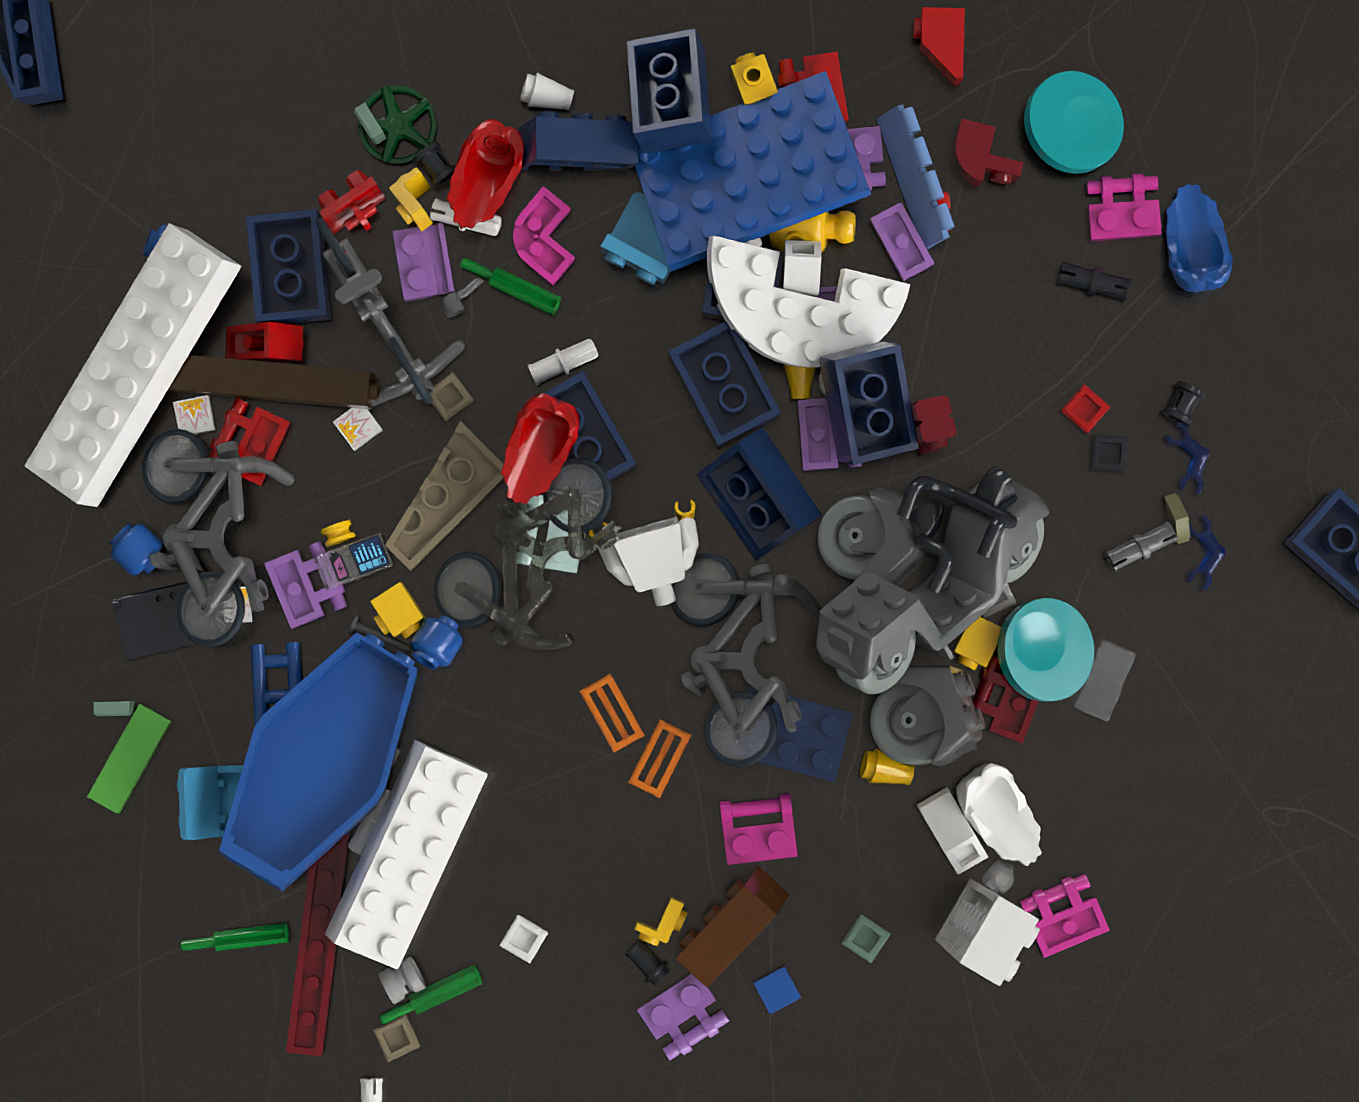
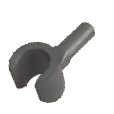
(452, 302)

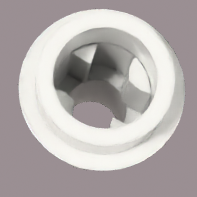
(545, 93)

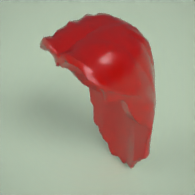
(484, 172)
(538, 446)

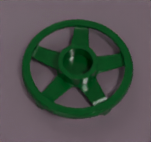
(398, 123)

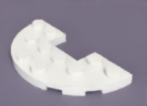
(794, 325)

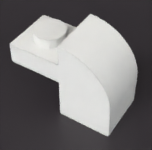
(802, 267)

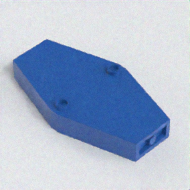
(319, 761)

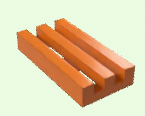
(597, 686)
(673, 731)

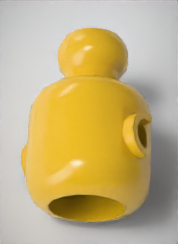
(818, 228)

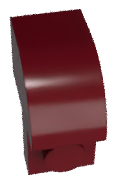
(973, 157)

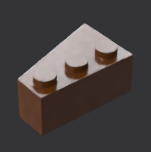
(732, 926)

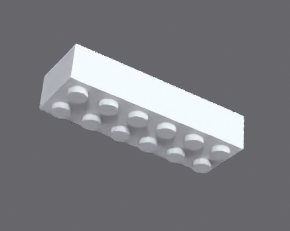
(406, 855)

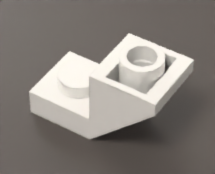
(952, 831)

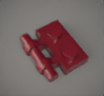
(1014, 710)

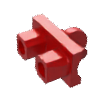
(354, 205)

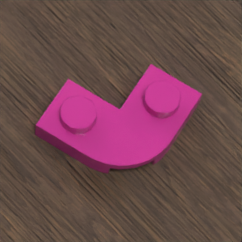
(533, 237)

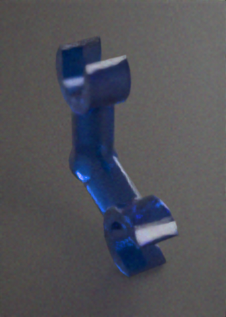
(1199, 454)
(1215, 553)

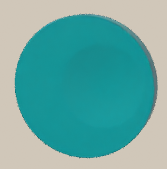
(1074, 122)
(1045, 649)

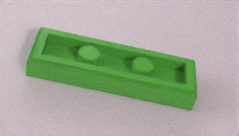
(129, 758)

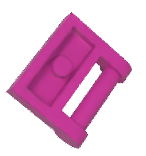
(758, 841)

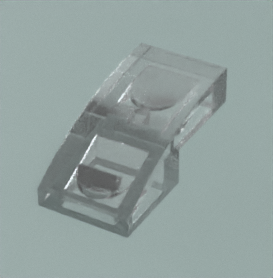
(1105, 680)

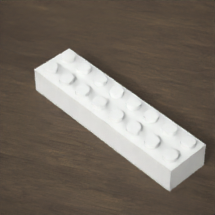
(132, 366)
(987, 933)

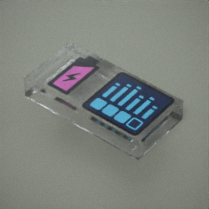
(353, 561)

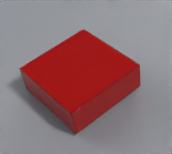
(1085, 409)

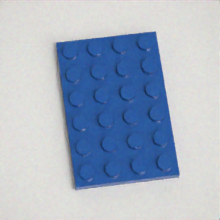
(758, 174)

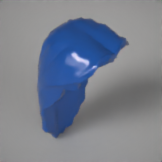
(1197, 241)

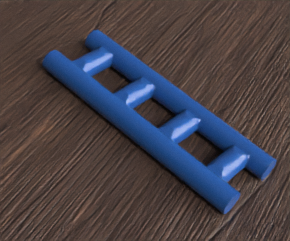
(260, 663)

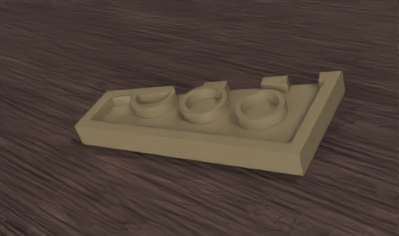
(453, 488)

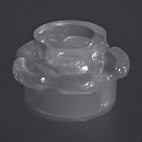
(999, 877)

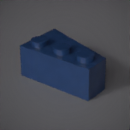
(29, 51)
(579, 142)

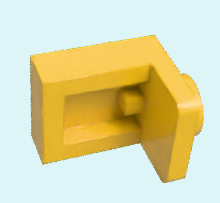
(406, 191)
(671, 920)

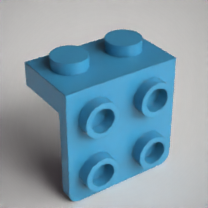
(637, 243)
(206, 800)

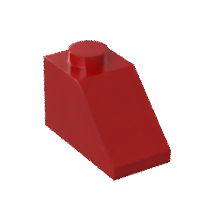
(942, 39)
(265, 342)

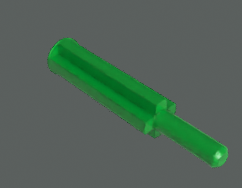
(515, 286)
(240, 938)
(436, 994)

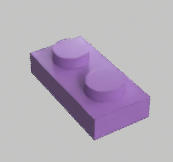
(901, 241)

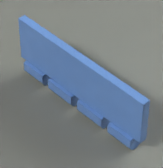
(918, 186)

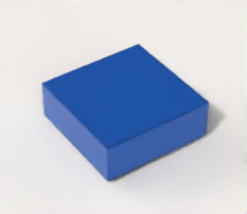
(777, 989)

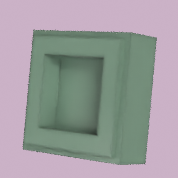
(369, 123)
(121, 708)
(865, 938)

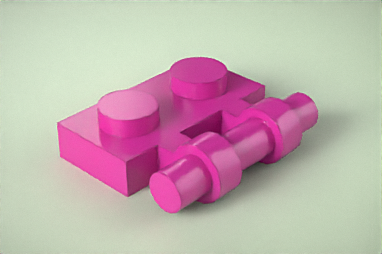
(1123, 219)
(1069, 925)

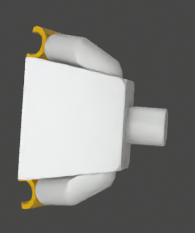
(654, 554)

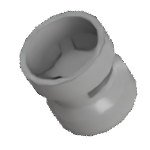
(402, 981)

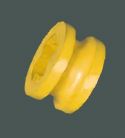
(338, 533)

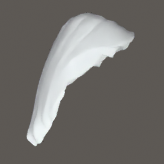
(1000, 813)

